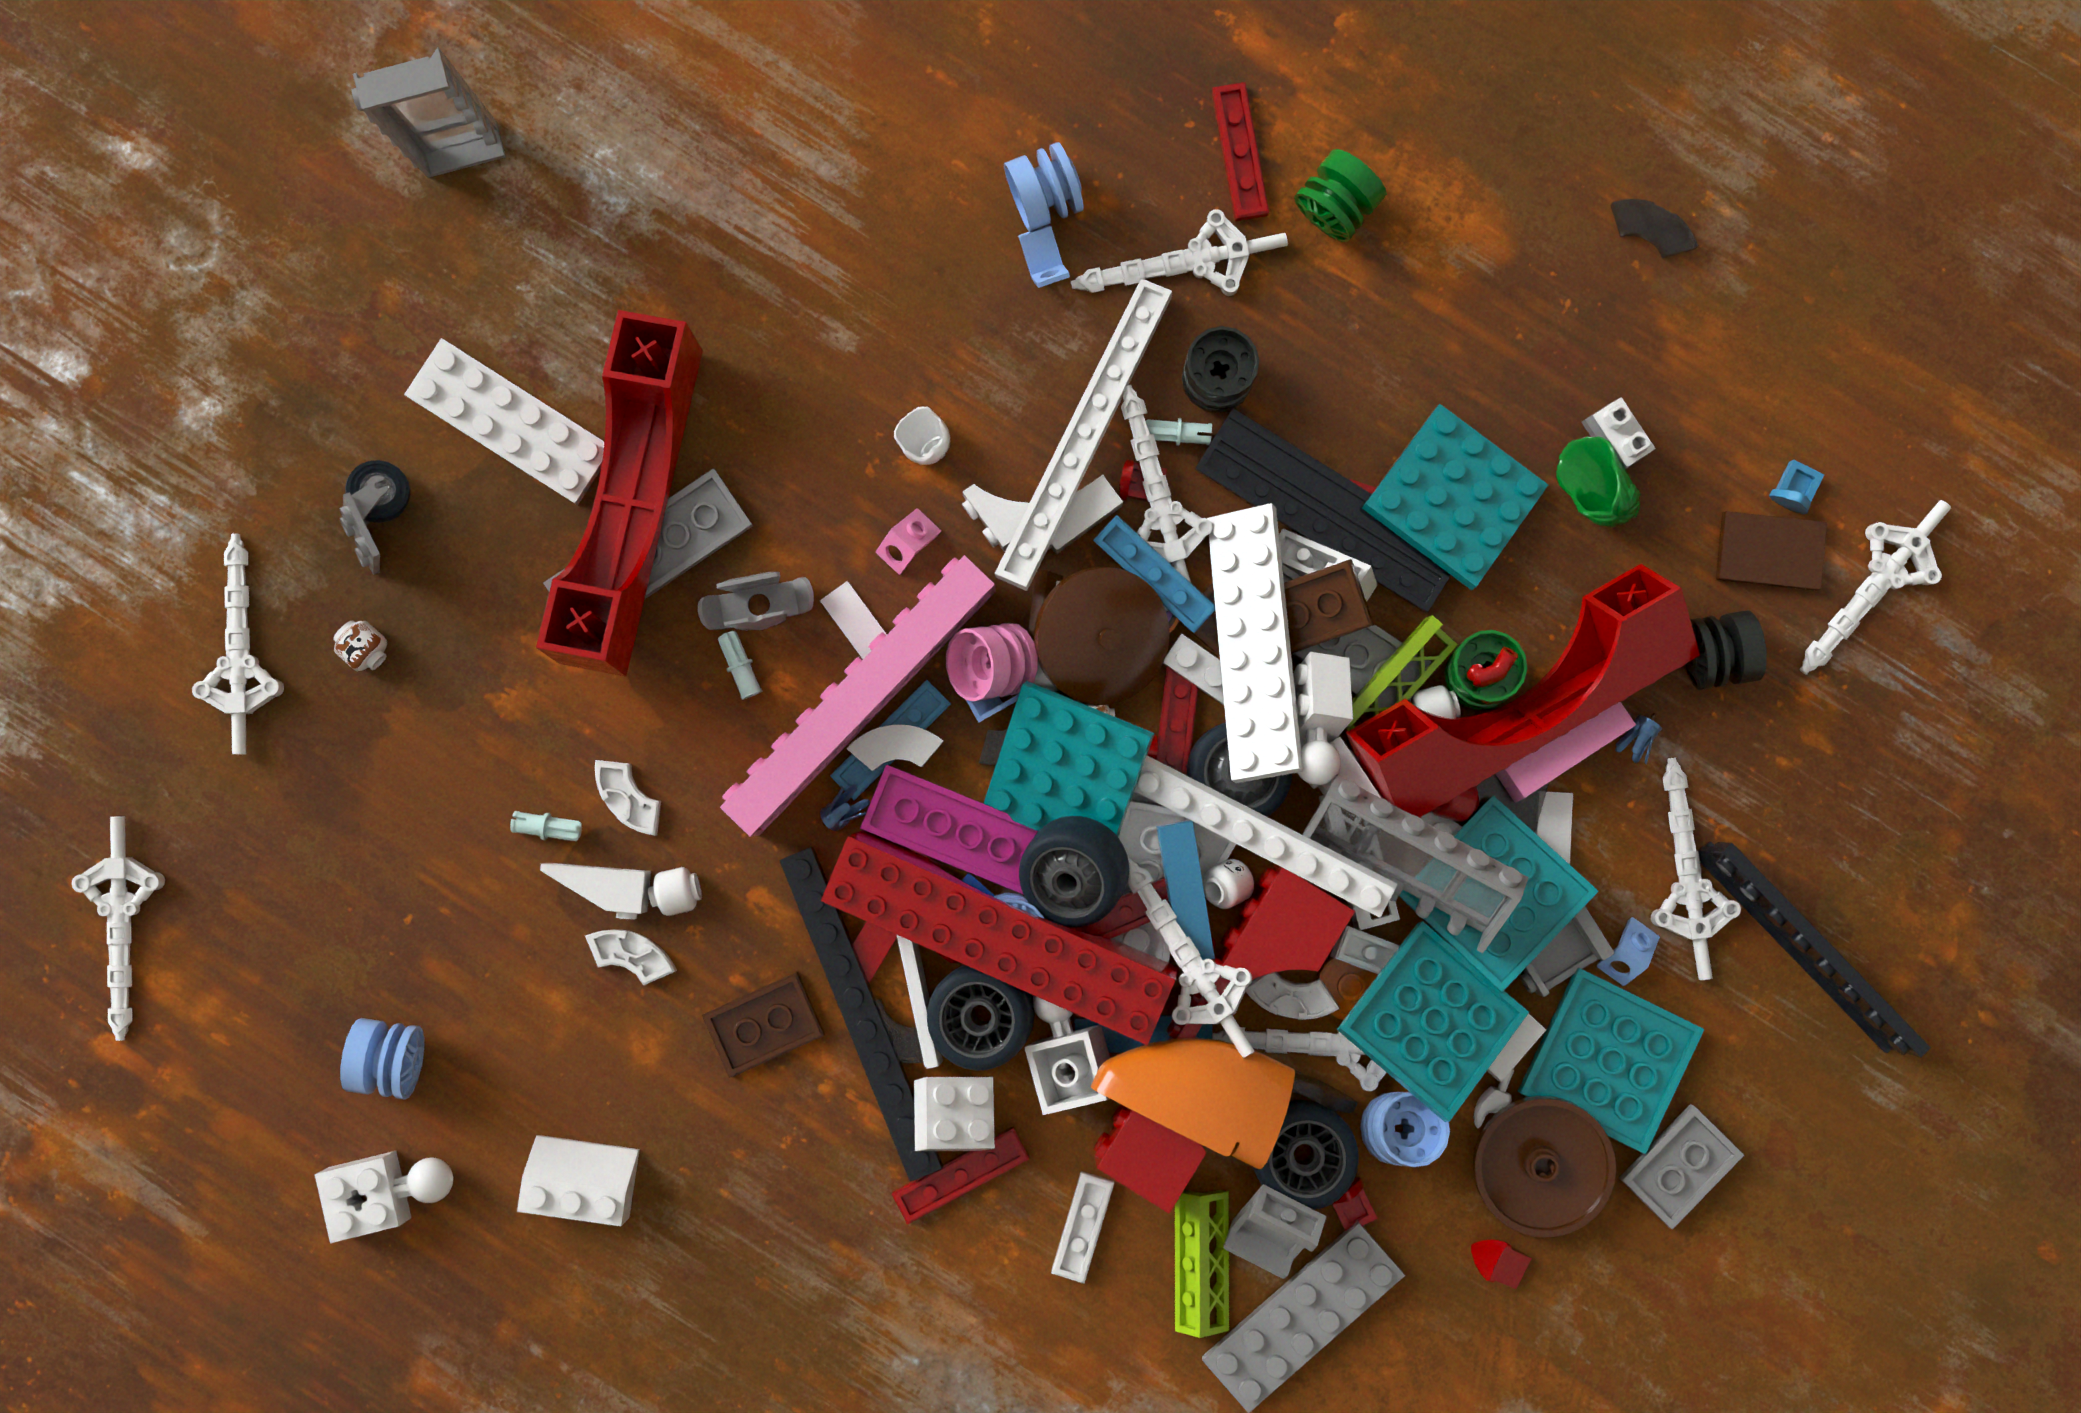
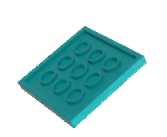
(1455, 497)
(1066, 762)
(1548, 904)
(1433, 1021)
(1612, 1058)

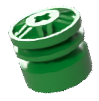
(1340, 195)
(1483, 649)

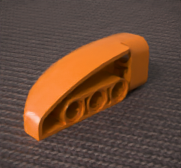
(1204, 1093)

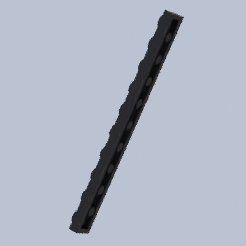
(858, 1009)

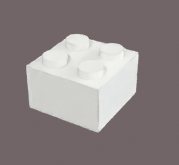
(954, 1114)

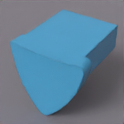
(1797, 487)

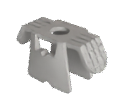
(733, 610)

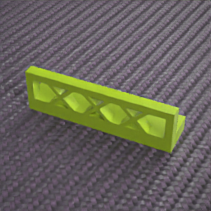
(1395, 664)
(1196, 1264)

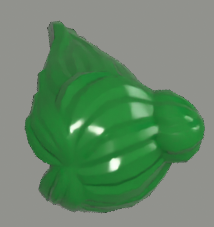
(1598, 482)

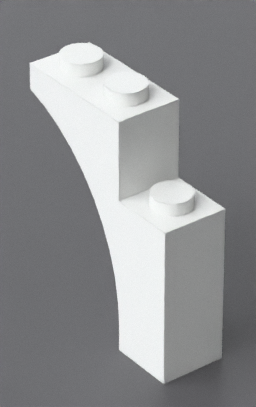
(1003, 516)

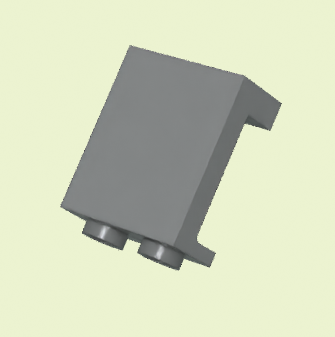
(1572, 948)
(1273, 1231)

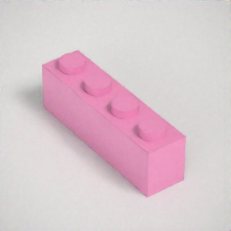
(1564, 752)

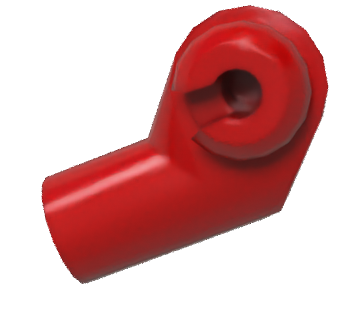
(1496, 672)

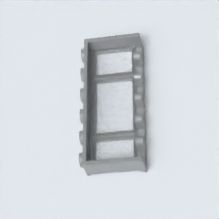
(429, 114)
(1418, 859)

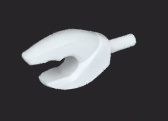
(1492, 1100)

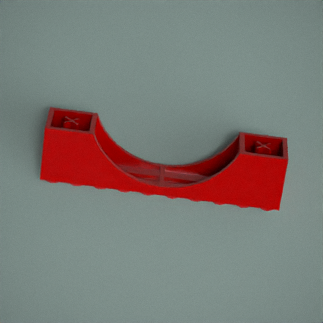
(602, 590)
(1622, 642)
(1280, 930)
(1056, 963)

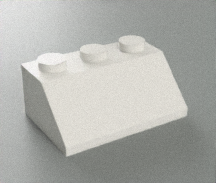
(579, 1180)

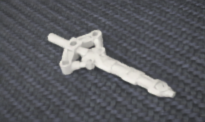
(1199, 258)
(1163, 513)
(1887, 573)
(237, 664)
(1691, 888)
(118, 907)
(1198, 974)
(1314, 1044)

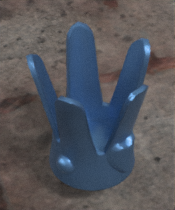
(1646, 731)
(839, 812)

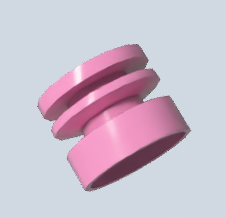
(991, 661)

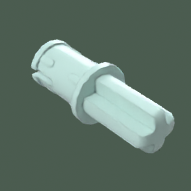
(1179, 431)
(739, 665)
(545, 826)

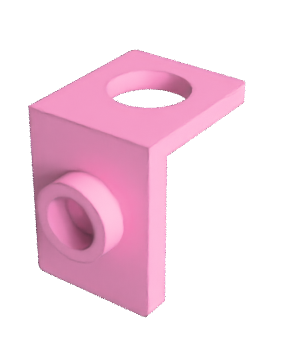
(909, 537)

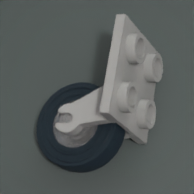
(375, 494)

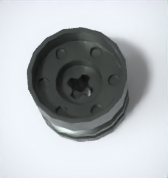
(1227, 353)
(1728, 650)

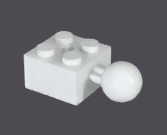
(1323, 713)
(1050, 1060)
(385, 1190)

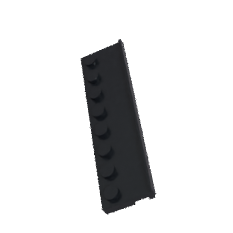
(1317, 505)
(1810, 949)

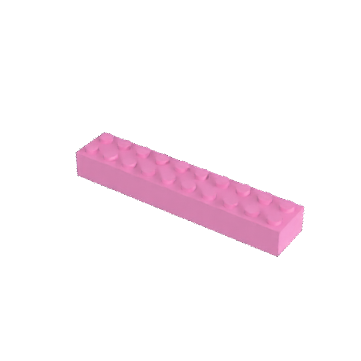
(859, 697)

